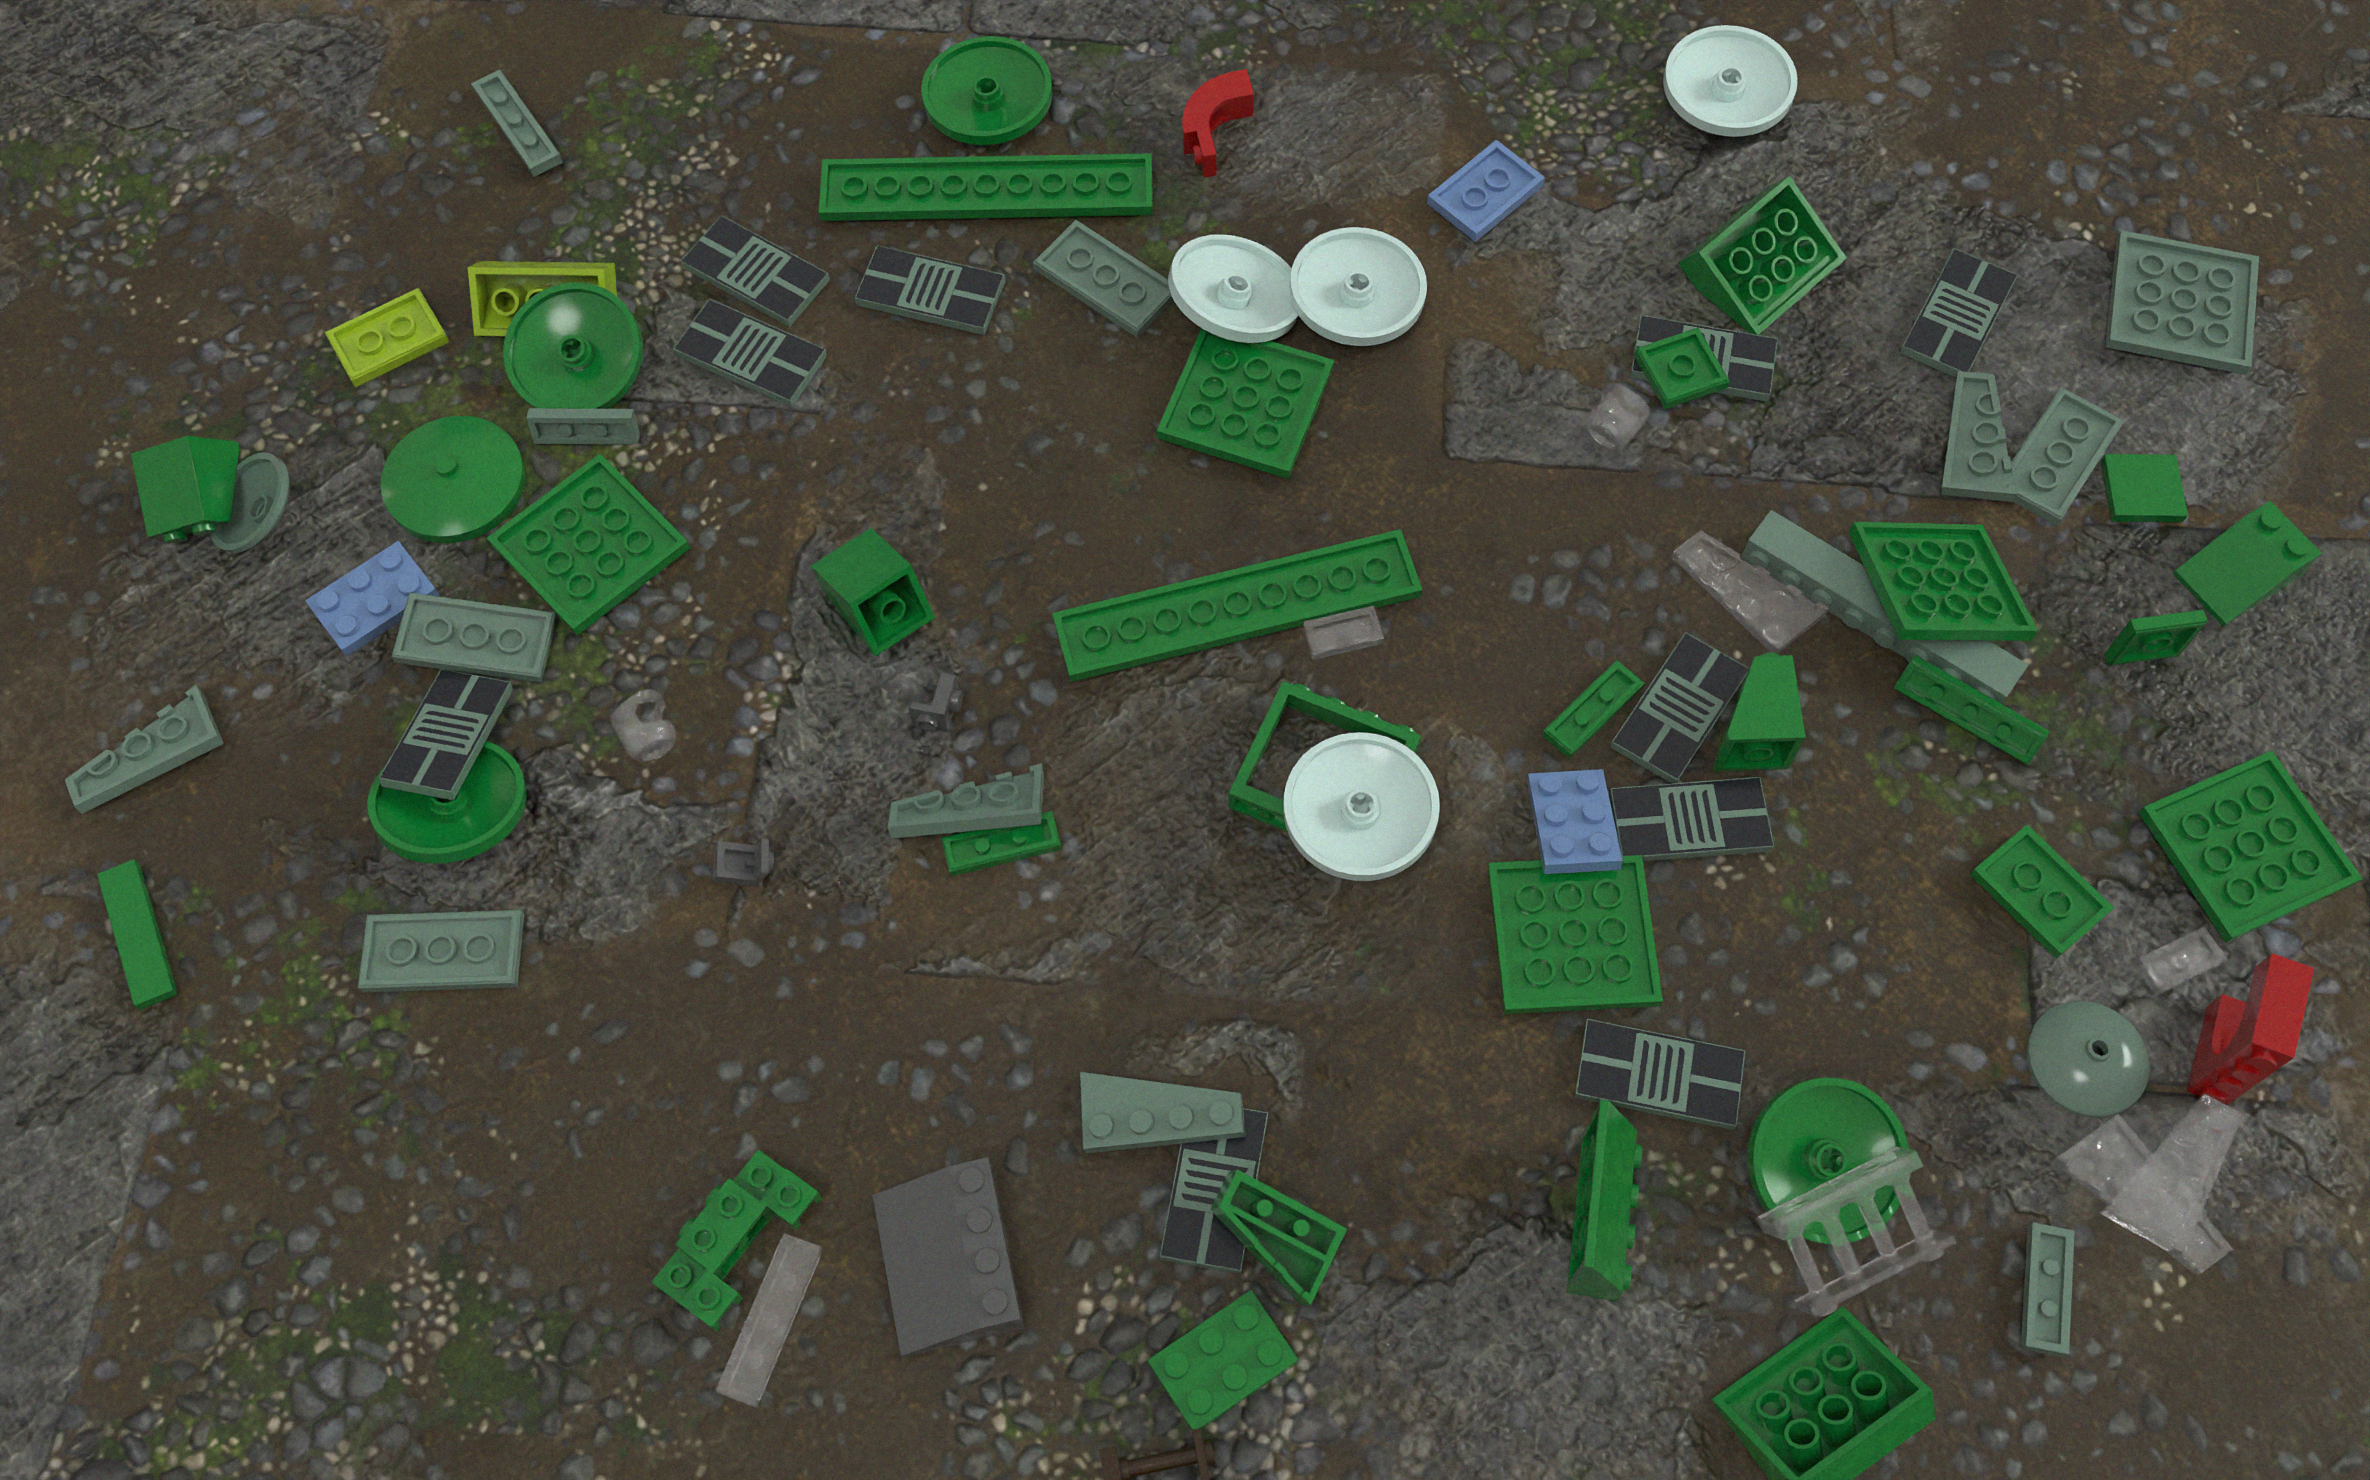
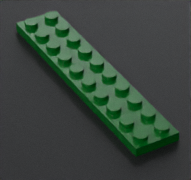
(986, 187)
(1235, 605)

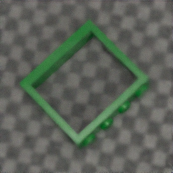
(1331, 710)

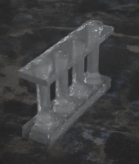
(1823, 1205)

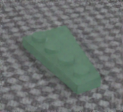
(1976, 448)
(165, 744)
(971, 807)
(1144, 1113)

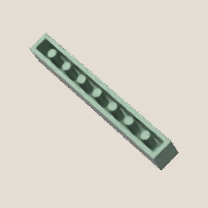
(1845, 587)

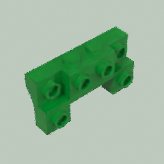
(724, 1232)

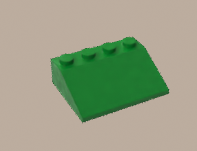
(1764, 257)
(1603, 1206)
(1826, 1404)

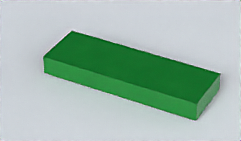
(1593, 709)
(998, 846)

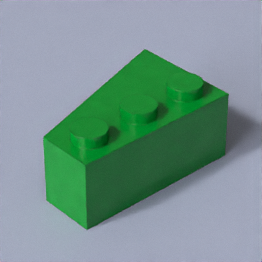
(1280, 1233)

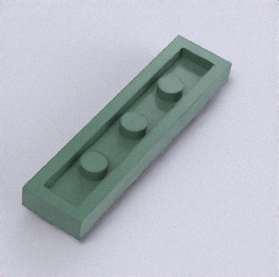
(517, 123)

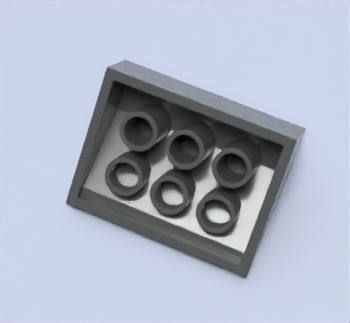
(947, 1258)

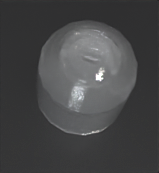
(1618, 417)
(646, 738)

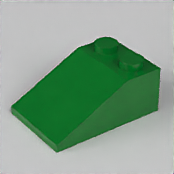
(2248, 563)

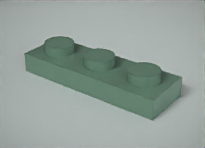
(583, 426)
(2047, 1290)

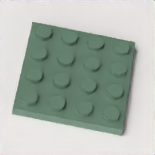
(2183, 302)

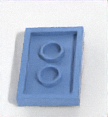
(1485, 190)
(369, 598)
(1574, 821)

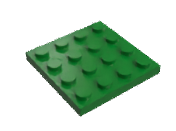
(1246, 402)
(588, 544)
(1942, 582)
(2249, 846)
(1573, 938)

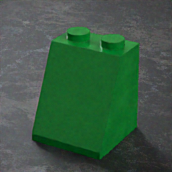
(186, 486)
(874, 590)
(1765, 719)

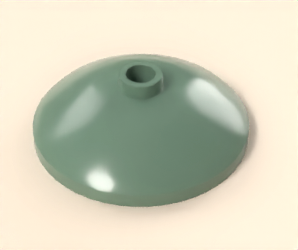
(257, 504)
(2073, 1074)

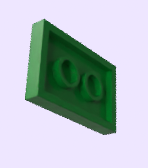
(2041, 891)
(1222, 1361)

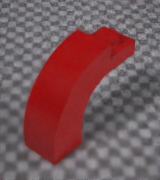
(1211, 105)

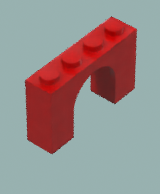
(2251, 1038)

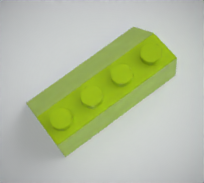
(504, 287)

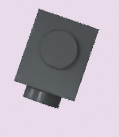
(945, 702)
(742, 862)

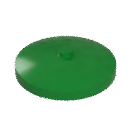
(987, 90)
(573, 348)
(453, 479)
(457, 829)
(1815, 1135)

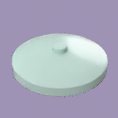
(1730, 80)
(1358, 286)
(1233, 288)
(1361, 806)

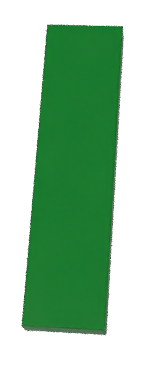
(1971, 709)
(137, 934)

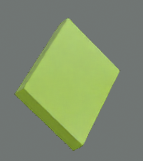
(387, 337)

